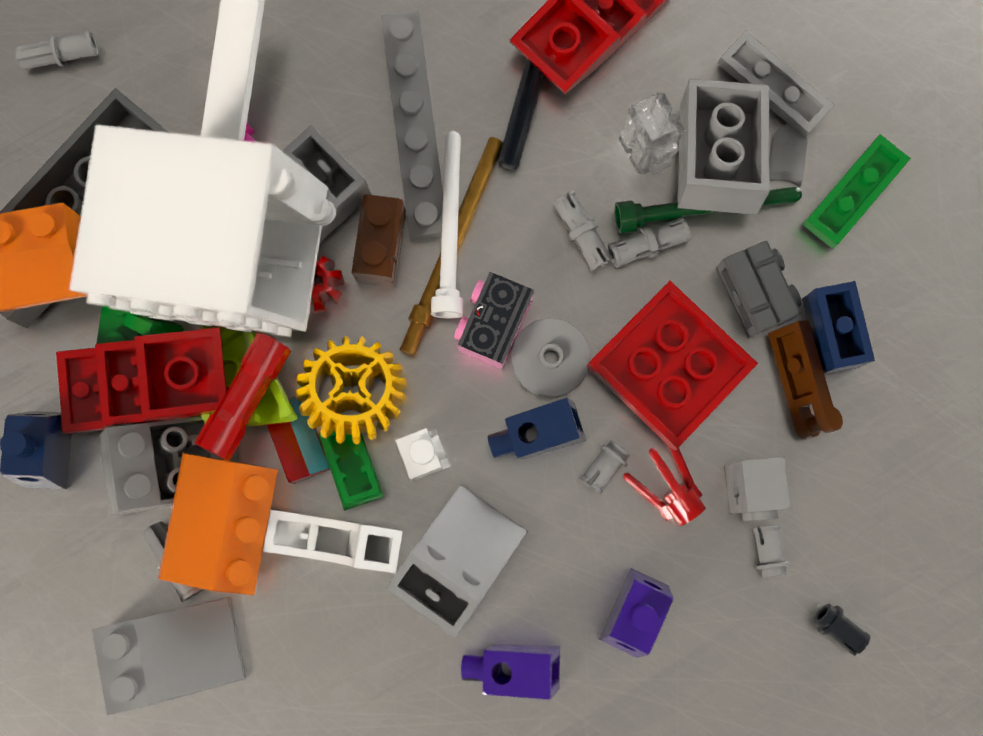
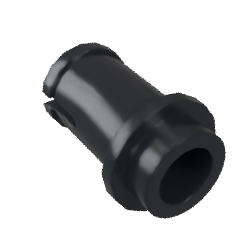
(833, 622)

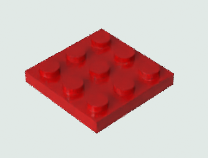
(672, 365)

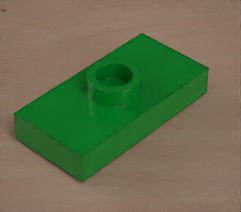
(351, 471)

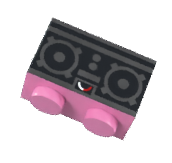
(494, 319)

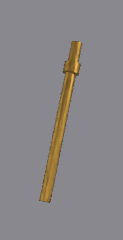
(421, 314)

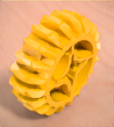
(371, 367)

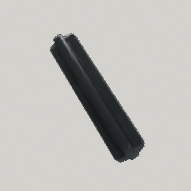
(521, 117)

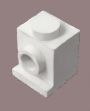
(423, 453)

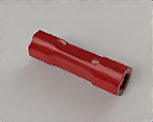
(228, 423)

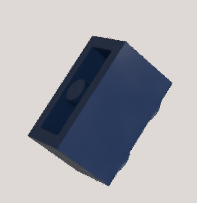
(838, 327)

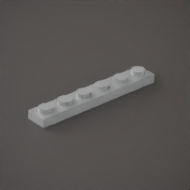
(414, 124)

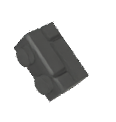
(760, 288)

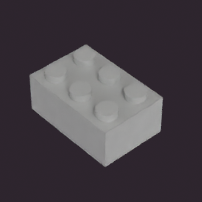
(724, 147)

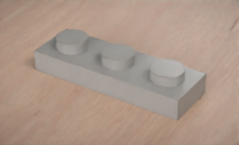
(788, 92)

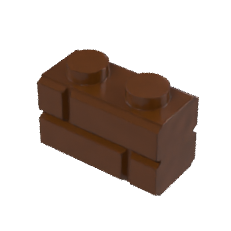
(378, 240)

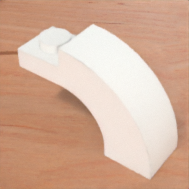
(333, 541)

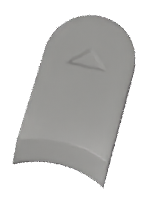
(787, 155)

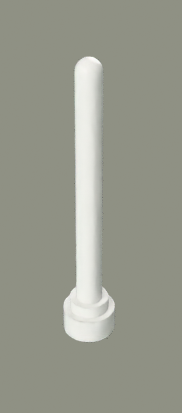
(447, 300)

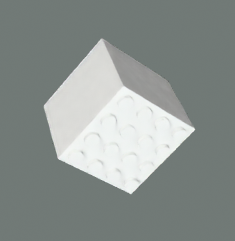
(199, 231)

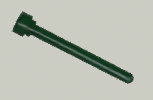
(630, 215)

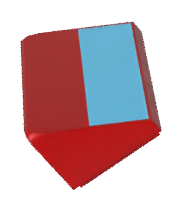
(298, 447)

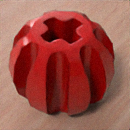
(330, 280)

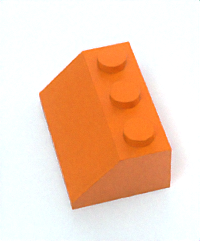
(37, 256)
(218, 524)

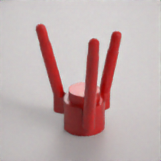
(682, 500)

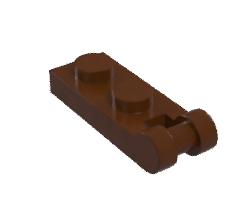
(804, 380)

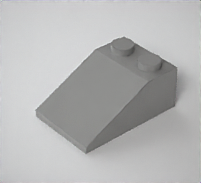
(168, 655)

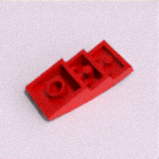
(577, 36)
(141, 380)

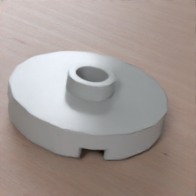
(546, 378)

